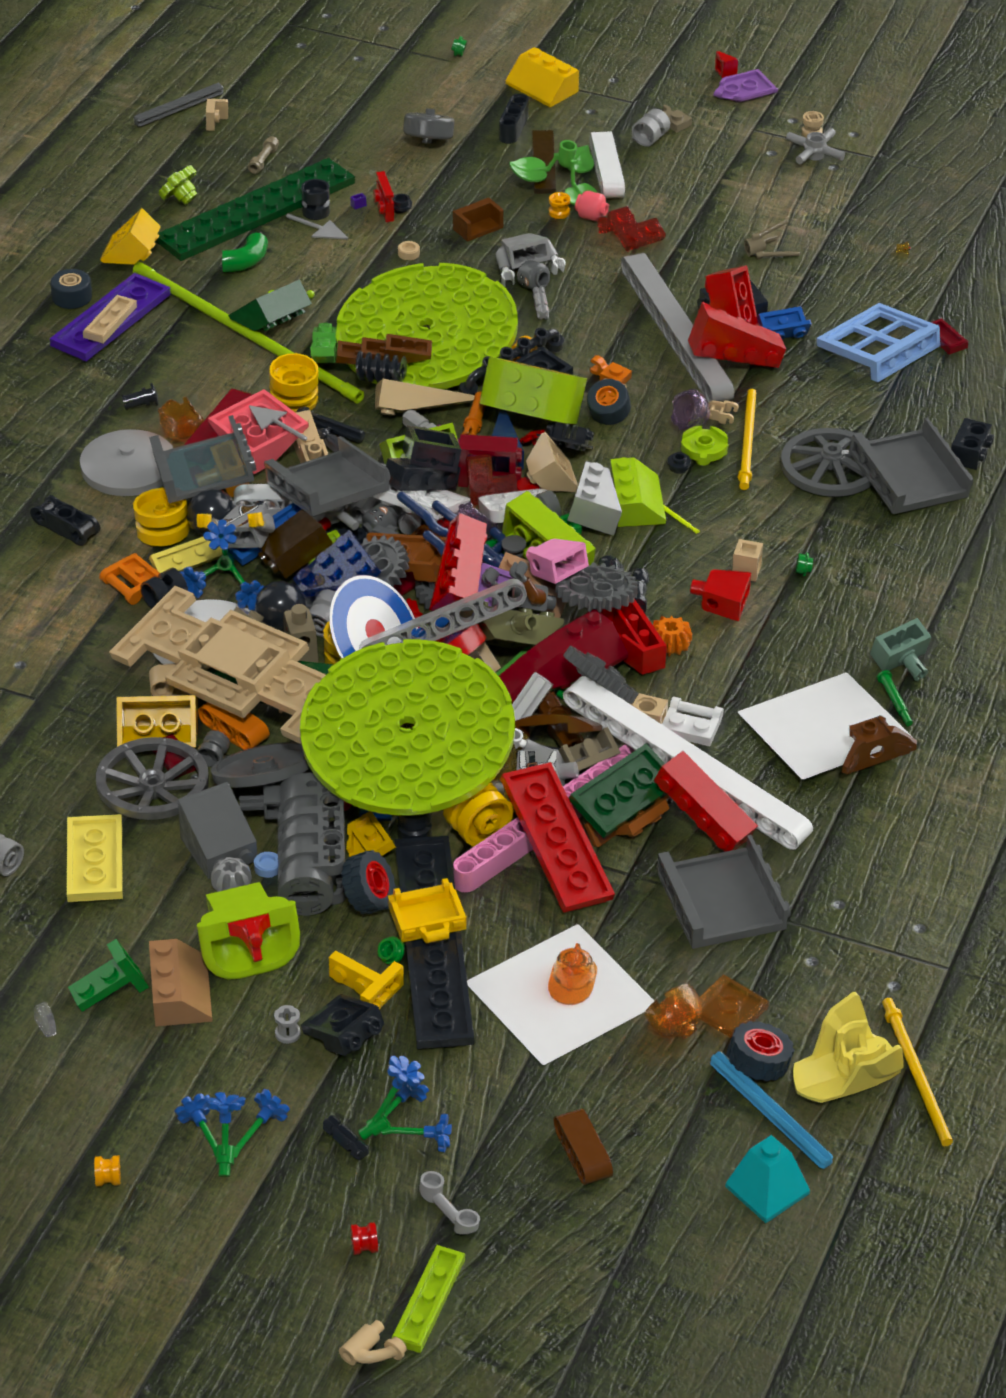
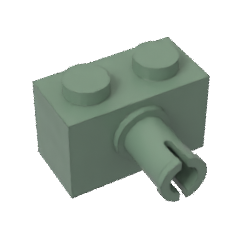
(902, 647)

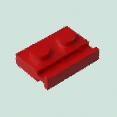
(383, 195)

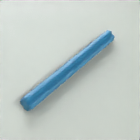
(772, 1111)

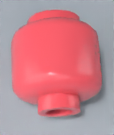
(591, 205)

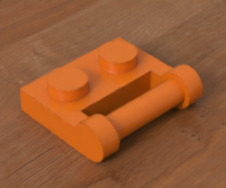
(132, 569)

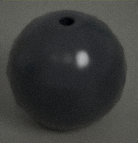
(208, 502)
(275, 600)

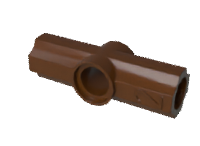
(552, 705)

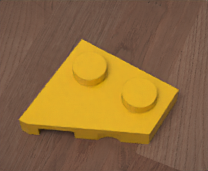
(367, 835)

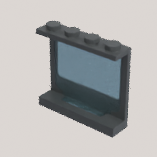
(204, 464)

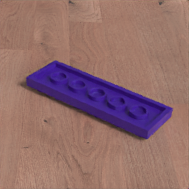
(136, 287)

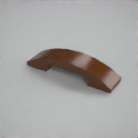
(576, 723)

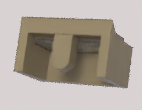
(591, 750)

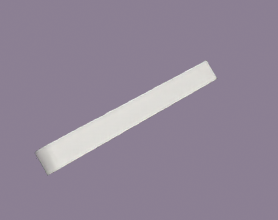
(637, 729)

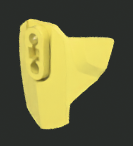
(846, 1056)

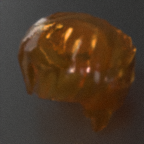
(178, 419)

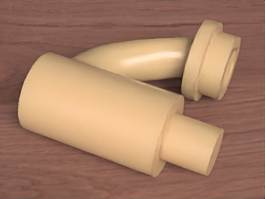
(358, 1346)

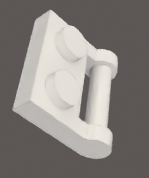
(690, 727)

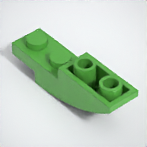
(324, 343)

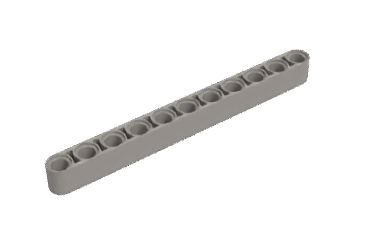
(675, 327)

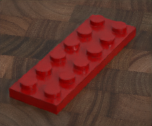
(557, 837)

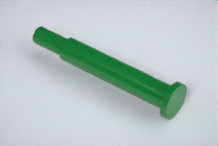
(885, 678)

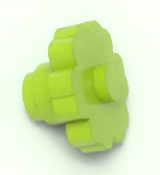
(180, 186)

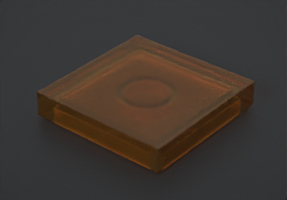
(730, 1004)

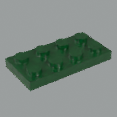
(620, 791)

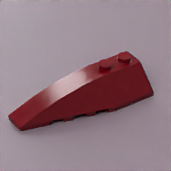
(587, 633)

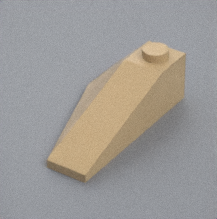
(400, 397)

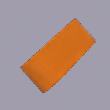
(242, 732)

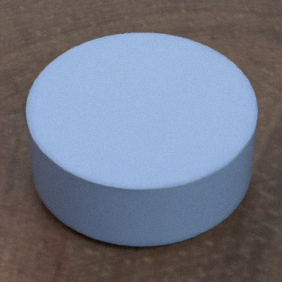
(266, 864)

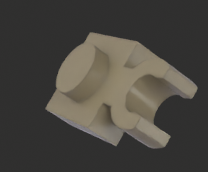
(677, 119)

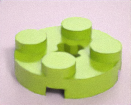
(704, 444)

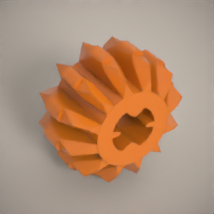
(674, 633)

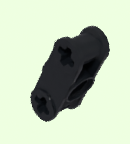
(65, 520)

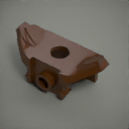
(876, 733)

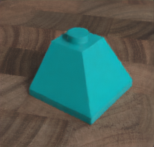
(768, 1180)

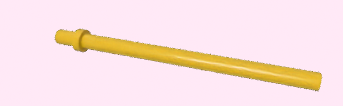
(745, 474)
(893, 1015)

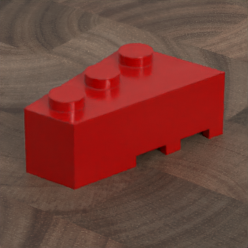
(640, 638)

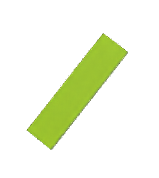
(429, 1297)

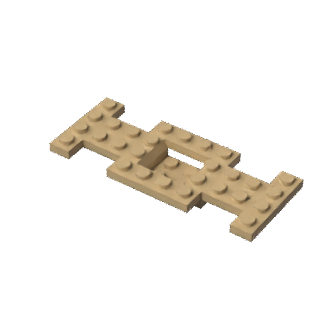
(237, 645)

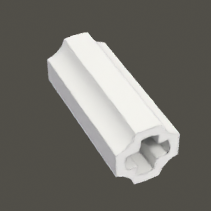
(531, 696)

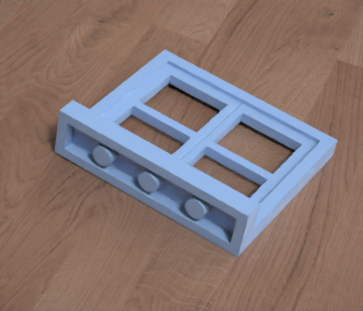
(892, 358)

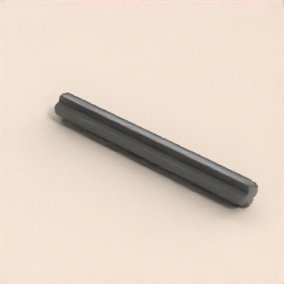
(178, 105)

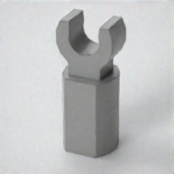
(414, 419)

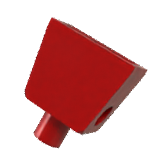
(724, 592)

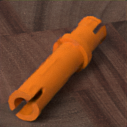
(473, 423)

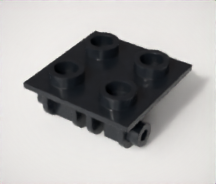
(578, 437)

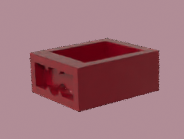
(489, 445)

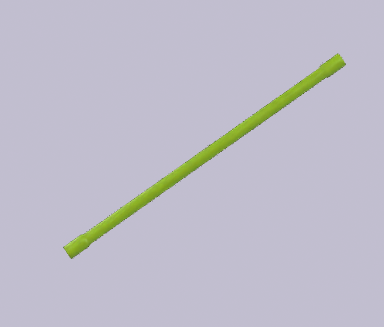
(345, 389)

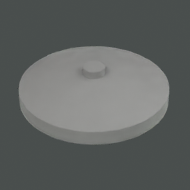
(122, 463)

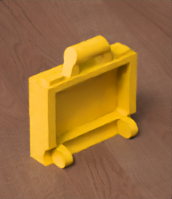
(427, 912)

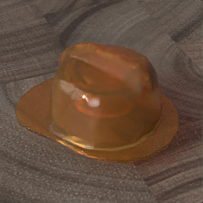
(572, 976)

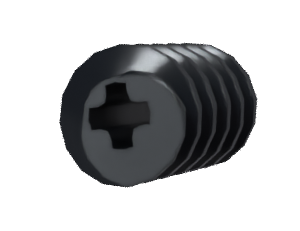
(380, 369)

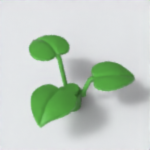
(569, 156)

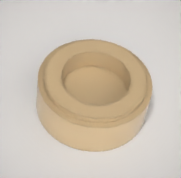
(408, 250)

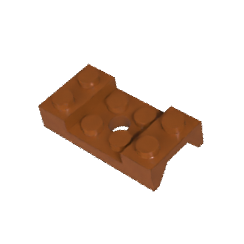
(423, 556)

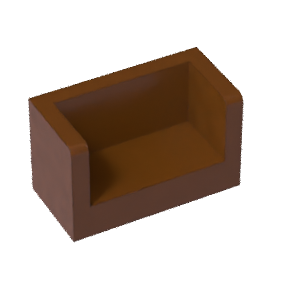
(478, 219)

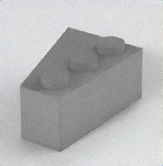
(596, 500)

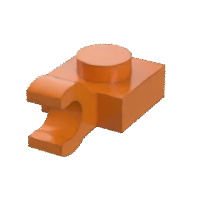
(611, 371)

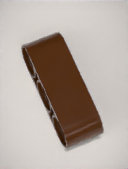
(583, 1146)

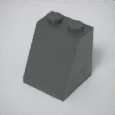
(215, 827)

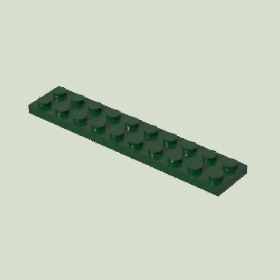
(249, 210)

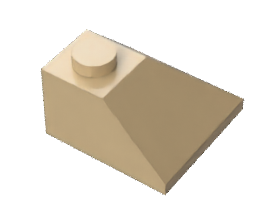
(550, 467)

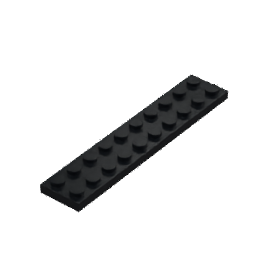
(437, 967)

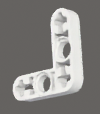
(494, 505)

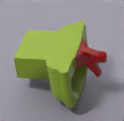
(247, 932)

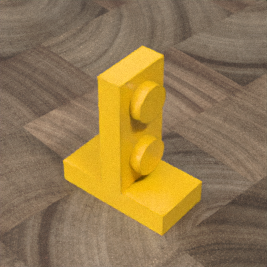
(371, 986)

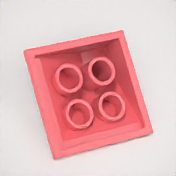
(264, 443)

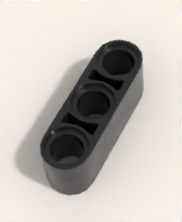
(513, 118)

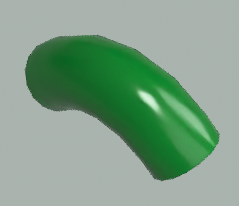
(246, 256)

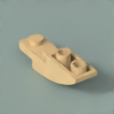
(313, 446)

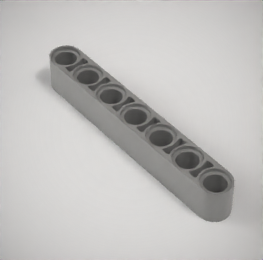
(452, 611)

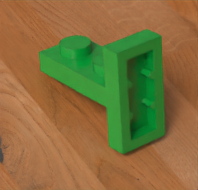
(108, 978)

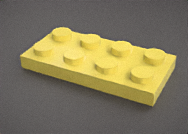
(94, 858)

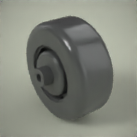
(428, 125)

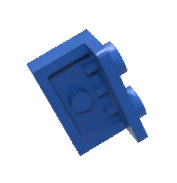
(785, 322)

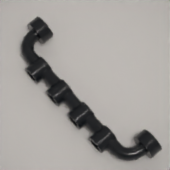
(549, 338)

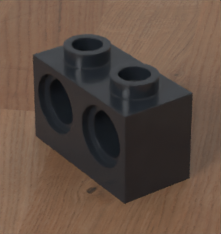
(972, 442)

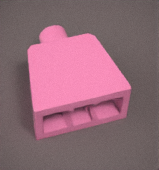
(557, 559)

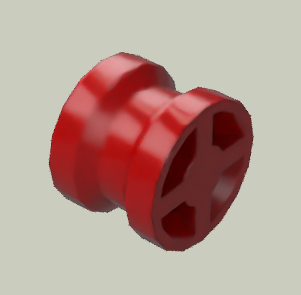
(364, 1238)

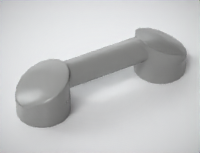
(431, 1189)

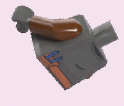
(537, 595)

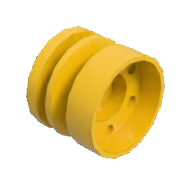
(294, 381)

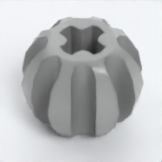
(230, 874)

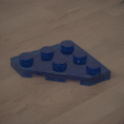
(336, 565)

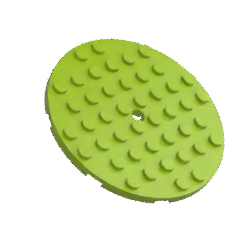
(461, 305)
(457, 736)

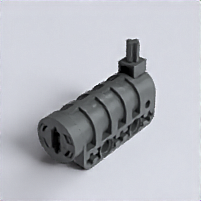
(306, 840)

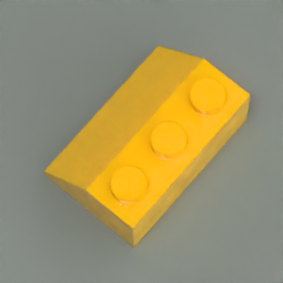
(543, 77)
(132, 240)
(157, 717)

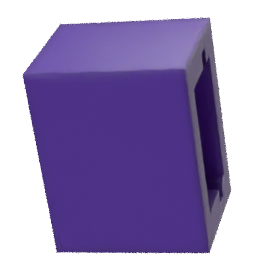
(358, 201)

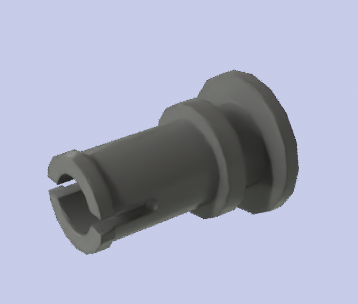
(514, 545)

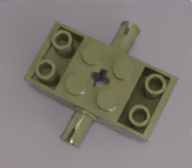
(516, 628)

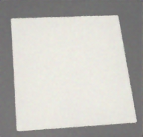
(813, 723)
(549, 1029)

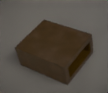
(294, 544)

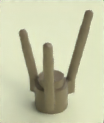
(756, 244)

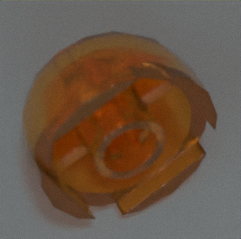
(677, 1013)

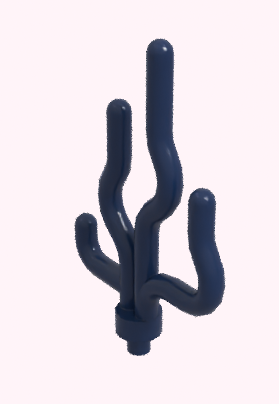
(490, 554)

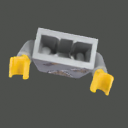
(251, 522)

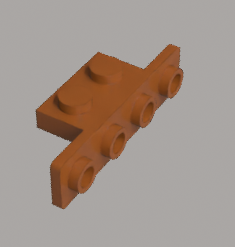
(634, 826)

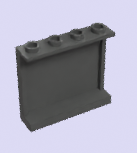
(912, 468)
(330, 479)
(724, 895)

